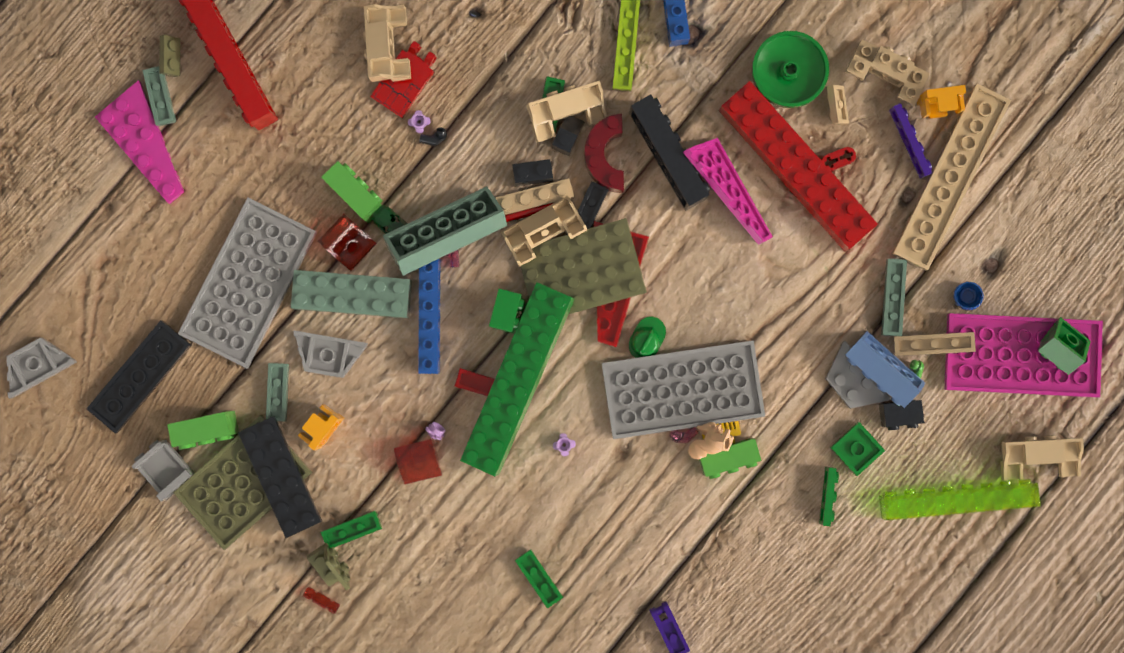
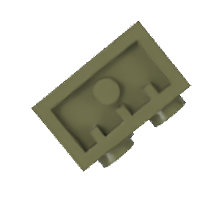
(329, 567)

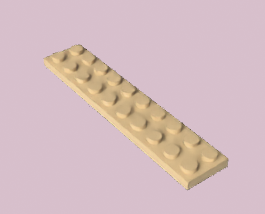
(951, 177)

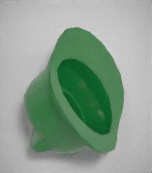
(647, 337)

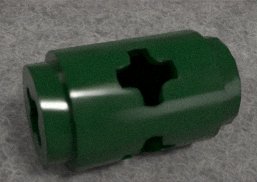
(385, 217)

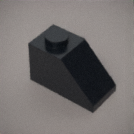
(568, 135)

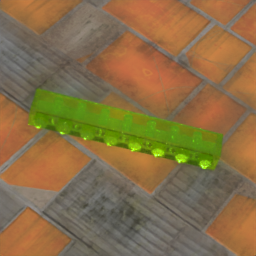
(959, 500)

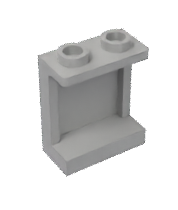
(163, 468)

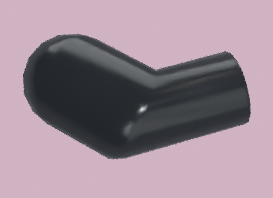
(435, 139)

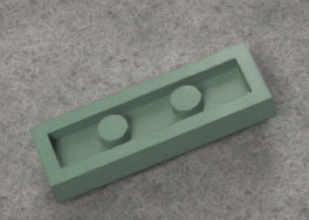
(159, 97)
(277, 391)

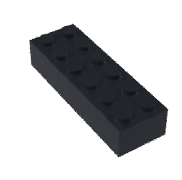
(668, 152)

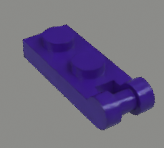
(669, 629)

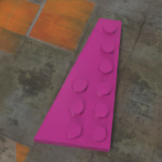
(134, 130)
(721, 175)

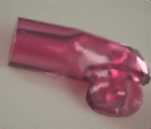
(454, 259)
(683, 437)

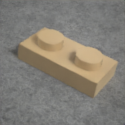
(837, 105)

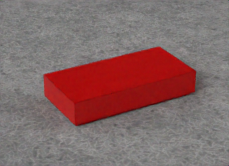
(474, 382)

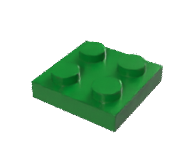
(857, 449)

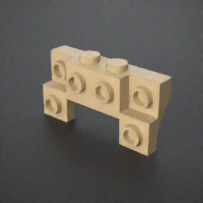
(380, 43)
(891, 67)
(565, 104)
(541, 227)
(1042, 451)

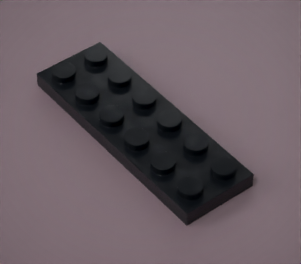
(138, 376)
(280, 477)

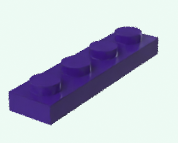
(914, 148)

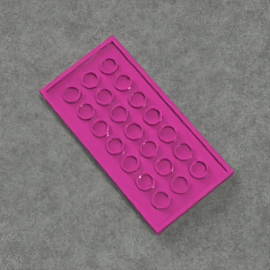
(1010, 359)

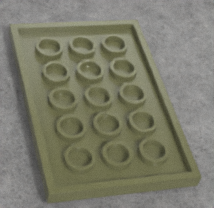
(591, 267)
(228, 493)

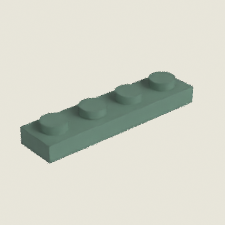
(894, 297)

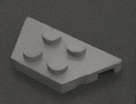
(327, 354)
(34, 365)
(851, 383)

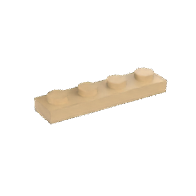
(535, 196)
(934, 344)

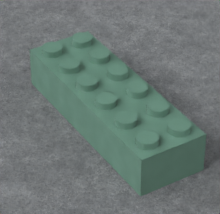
(445, 230)
(351, 294)

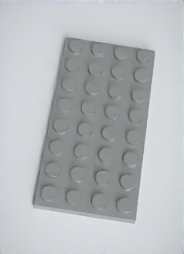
(247, 283)
(683, 389)

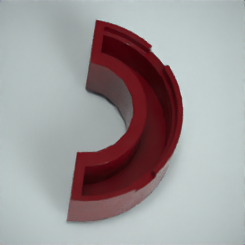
(594, 156)

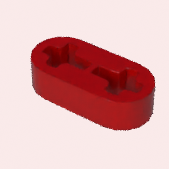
(839, 153)

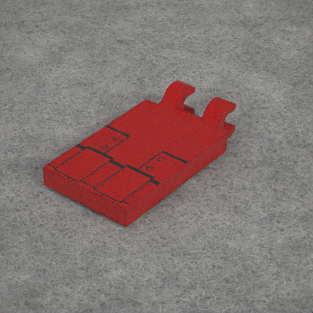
(400, 95)

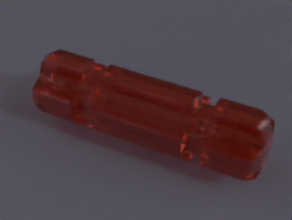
(321, 600)

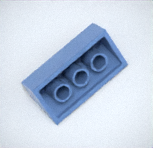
(885, 369)

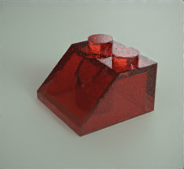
(347, 242)
(418, 461)

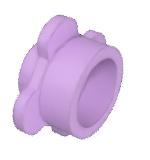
(424, 121)
(435, 431)
(569, 444)

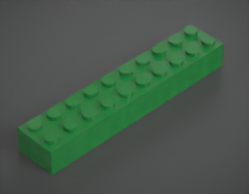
(517, 379)

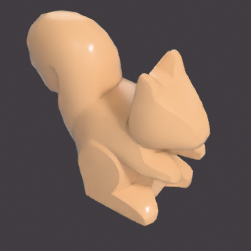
(713, 443)

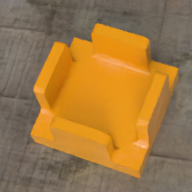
(938, 101)
(320, 427)

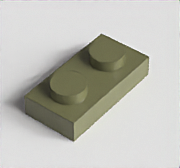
(169, 56)

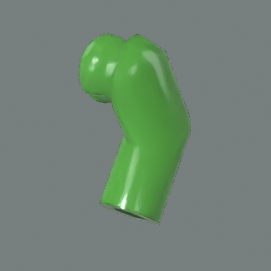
(917, 367)

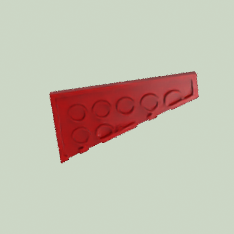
(612, 315)

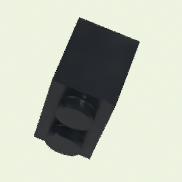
(532, 172)
(894, 416)

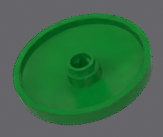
(790, 69)

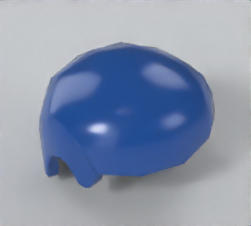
(968, 296)

